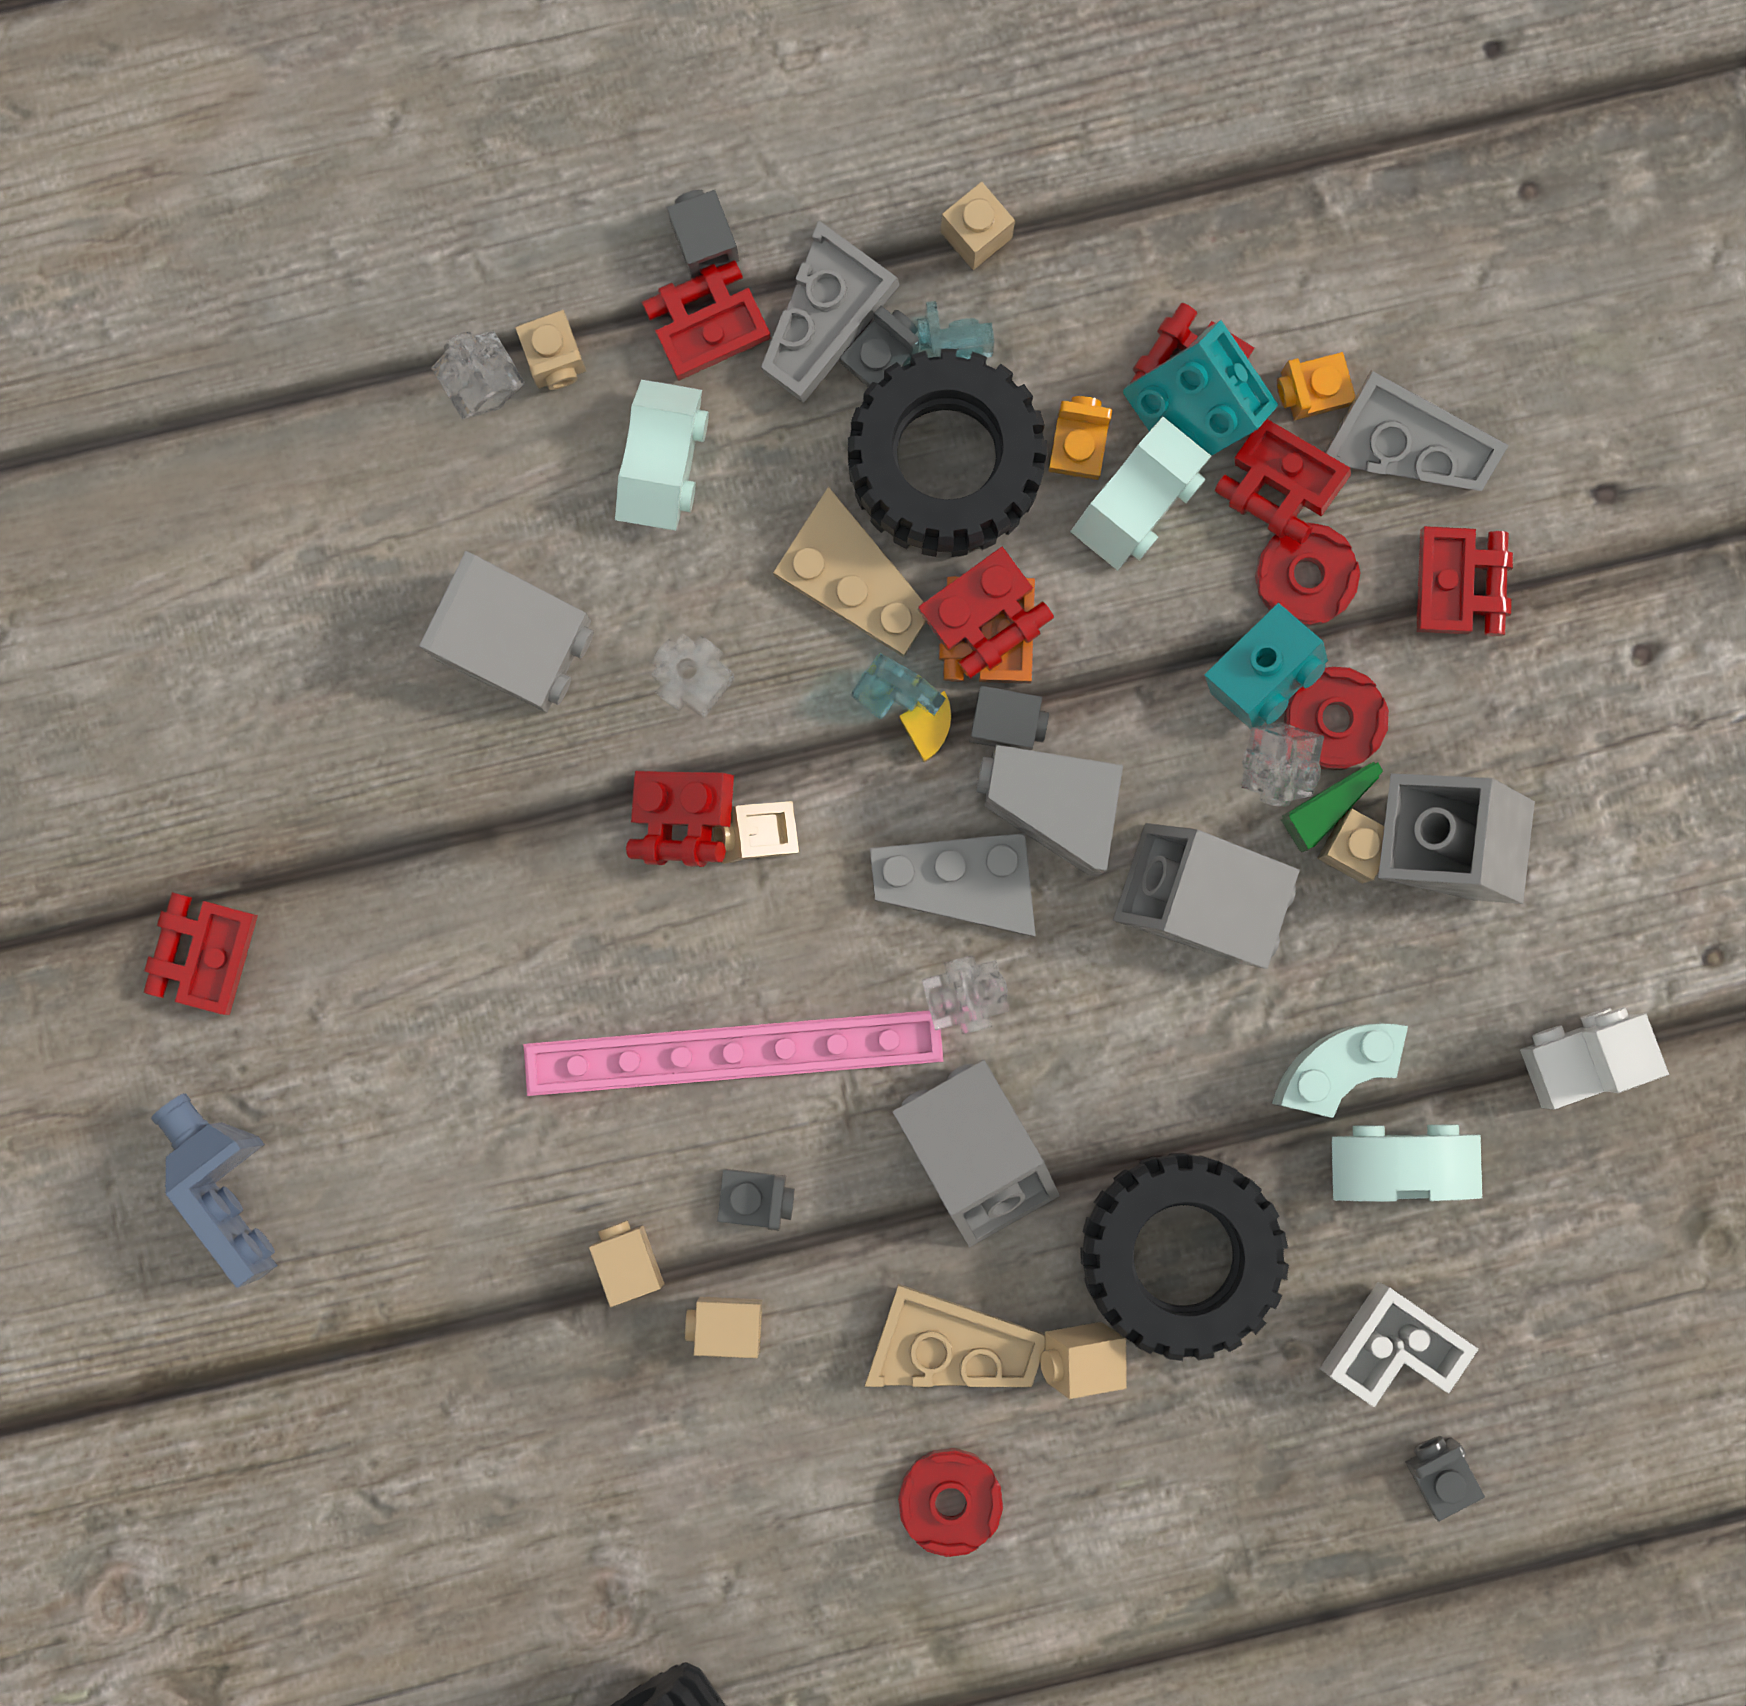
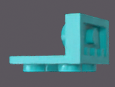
(1205, 392)

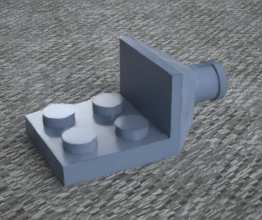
(199, 1160)

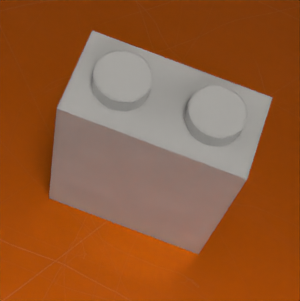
(507, 633)
(1055, 801)
(1457, 837)
(1207, 894)
(976, 1152)

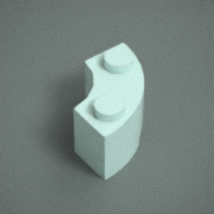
(660, 455)
(1141, 493)
(1337, 1064)
(1406, 1166)

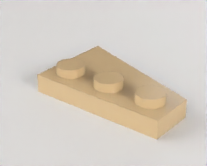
(851, 576)
(951, 1345)

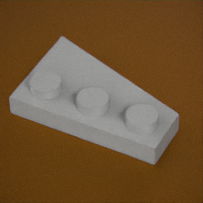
(827, 312)
(1412, 438)
(960, 879)

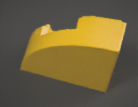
(927, 730)

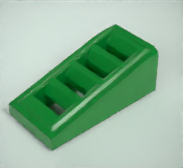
(1319, 814)

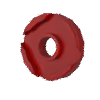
(1338, 575)
(1364, 705)
(950, 1534)

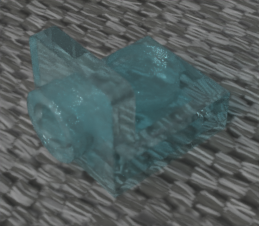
(962, 334)
(890, 683)

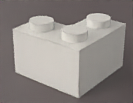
(1604, 1055)
(1391, 1334)

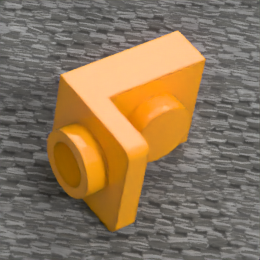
(1315, 386)
(1080, 438)

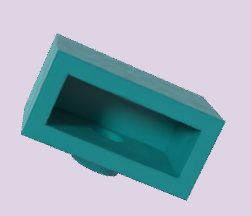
(1267, 668)

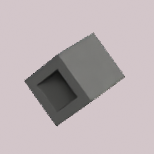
(702, 230)
(1008, 719)

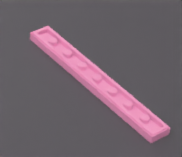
(731, 1053)

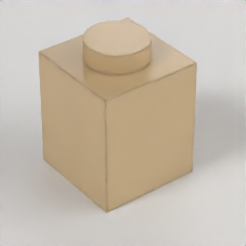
(977, 225)
(1354, 846)
(625, 1263)
(725, 1327)
(1084, 1360)

